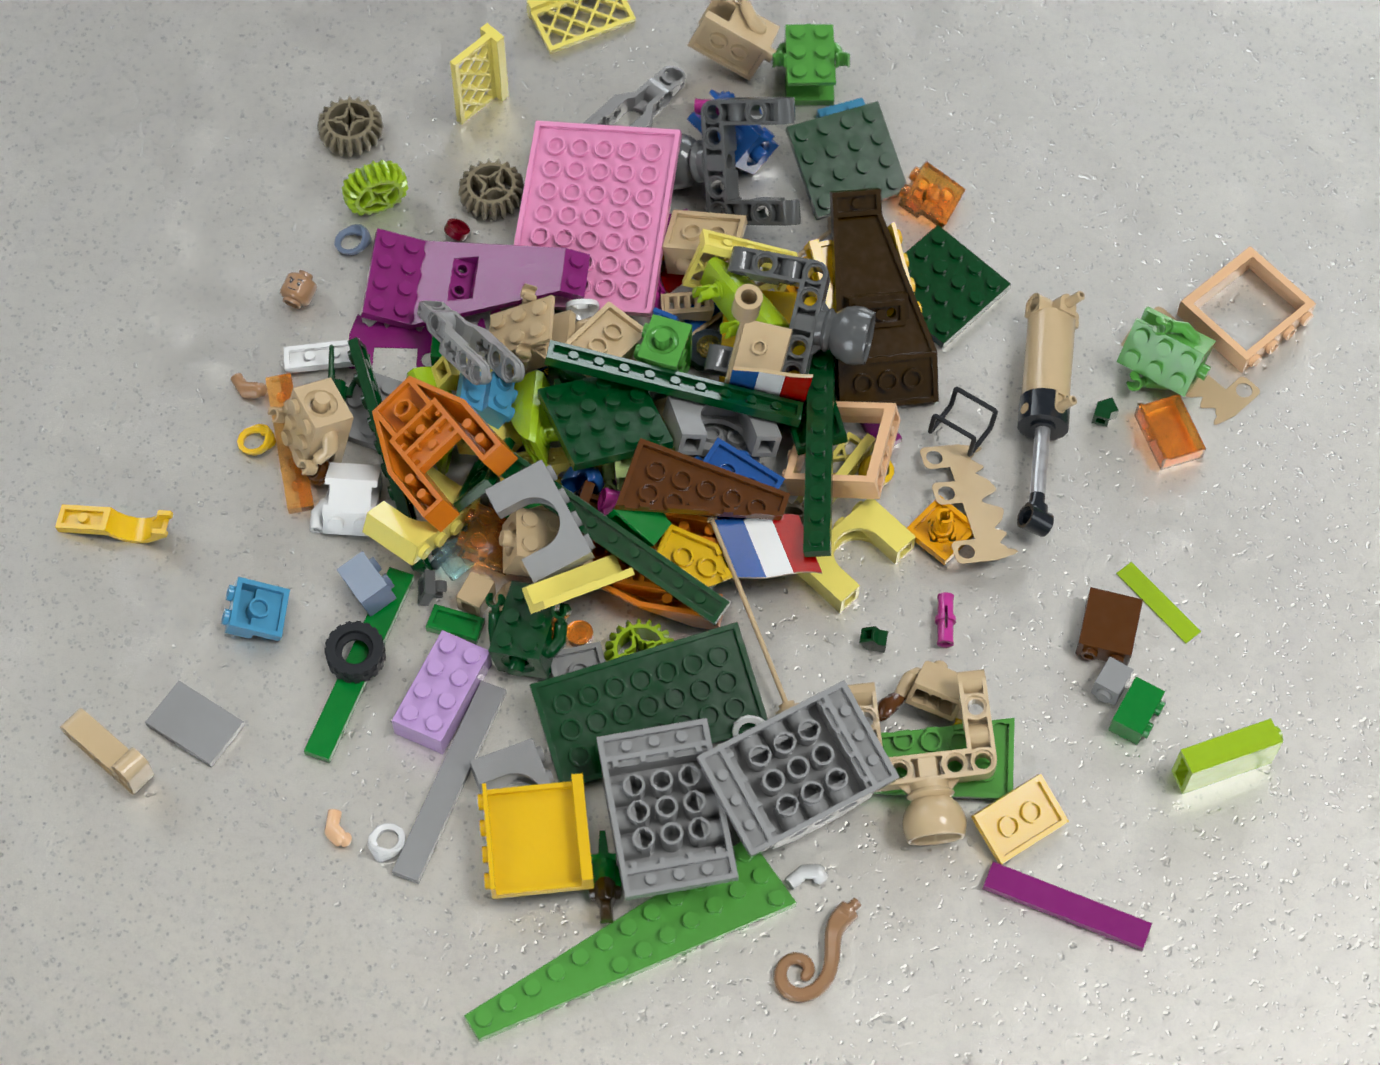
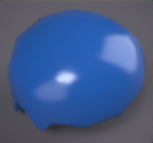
(573, 480)

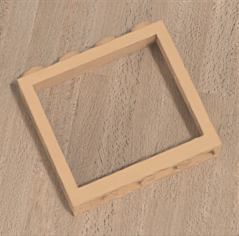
(1226, 345)
(855, 485)

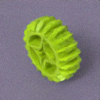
(374, 187)
(635, 634)

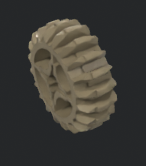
(363, 132)
(494, 197)

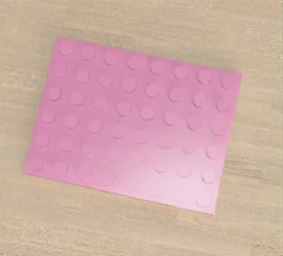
(603, 196)

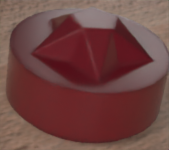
(457, 229)

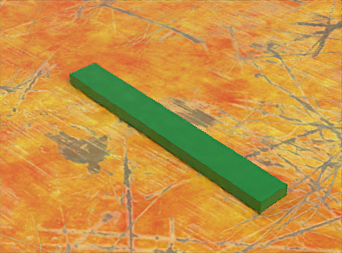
(345, 695)

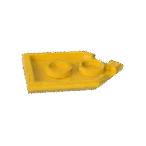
(695, 555)

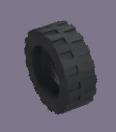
(350, 632)

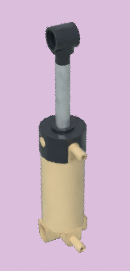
(1046, 393)

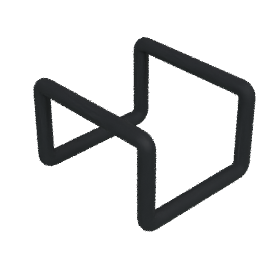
(937, 419)

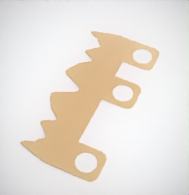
(1224, 400)
(970, 491)

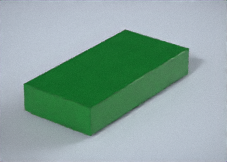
(456, 623)

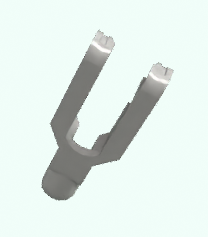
(647, 100)
(466, 340)

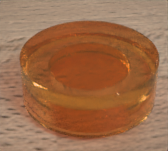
(579, 633)

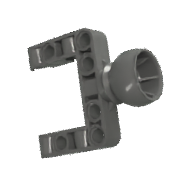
(714, 159)
(816, 326)

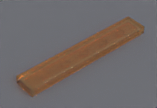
(296, 486)

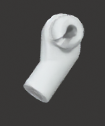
(316, 519)
(804, 872)

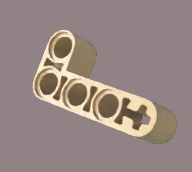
(123, 764)

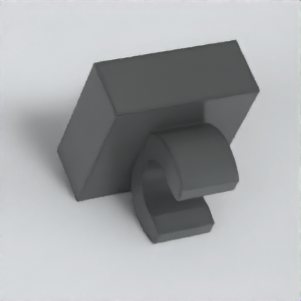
(430, 588)

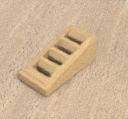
(695, 313)

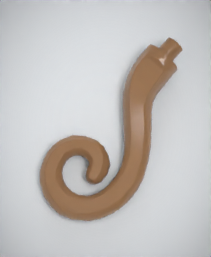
(836, 925)

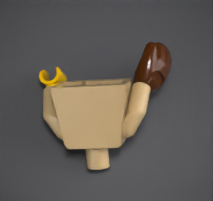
(927, 688)

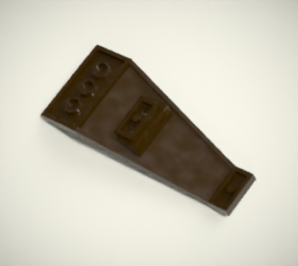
(871, 275)

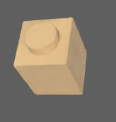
(473, 594)

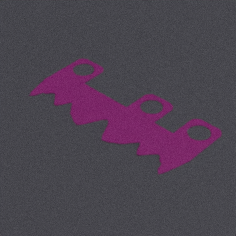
(394, 337)

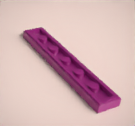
(1067, 906)

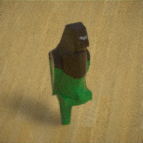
(605, 880)

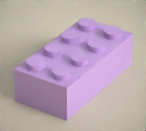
(442, 692)

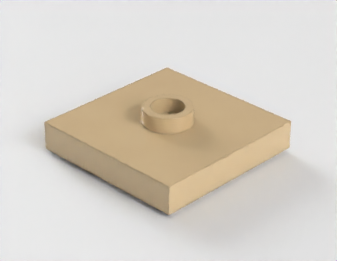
(763, 346)

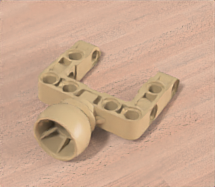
(933, 814)

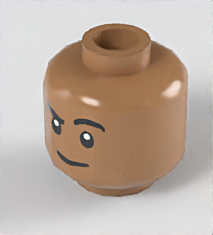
(298, 289)

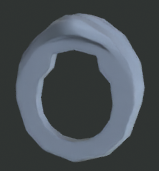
(358, 230)

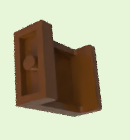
(1109, 626)

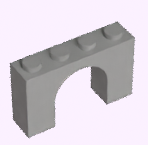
(686, 426)
(537, 485)
(511, 765)

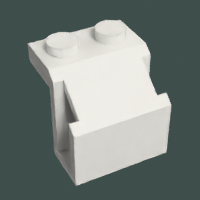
(350, 495)

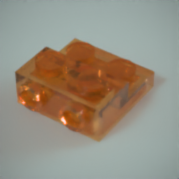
(930, 194)
(481, 538)

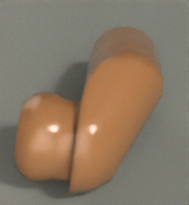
(246, 389)

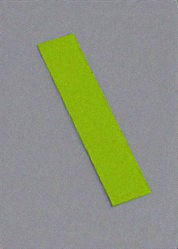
(1158, 602)

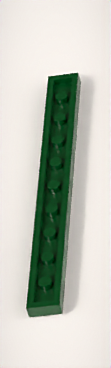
(674, 383)
(371, 399)
(819, 457)
(639, 555)

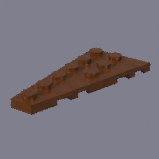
(682, 484)

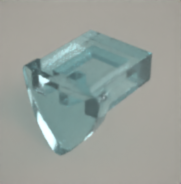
(449, 561)

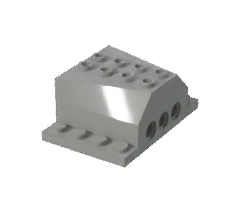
(798, 770)
(664, 811)

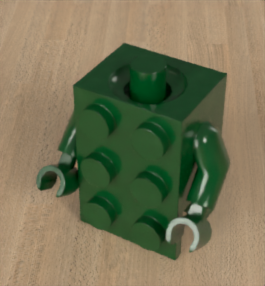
(522, 640)

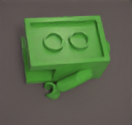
(810, 63)
(666, 344)
(1165, 353)

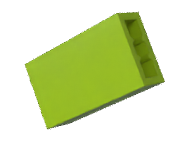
(1227, 756)

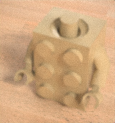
(735, 36)
(684, 233)
(531, 326)
(608, 332)
(314, 424)
(525, 534)

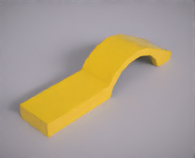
(112, 523)

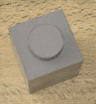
(1112, 681)

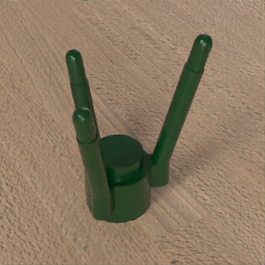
(346, 392)

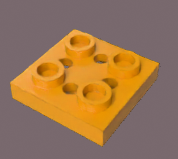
(946, 523)

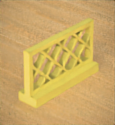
(538, 8)
(493, 69)
(721, 246)

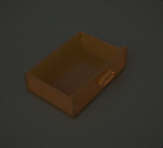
(1169, 432)

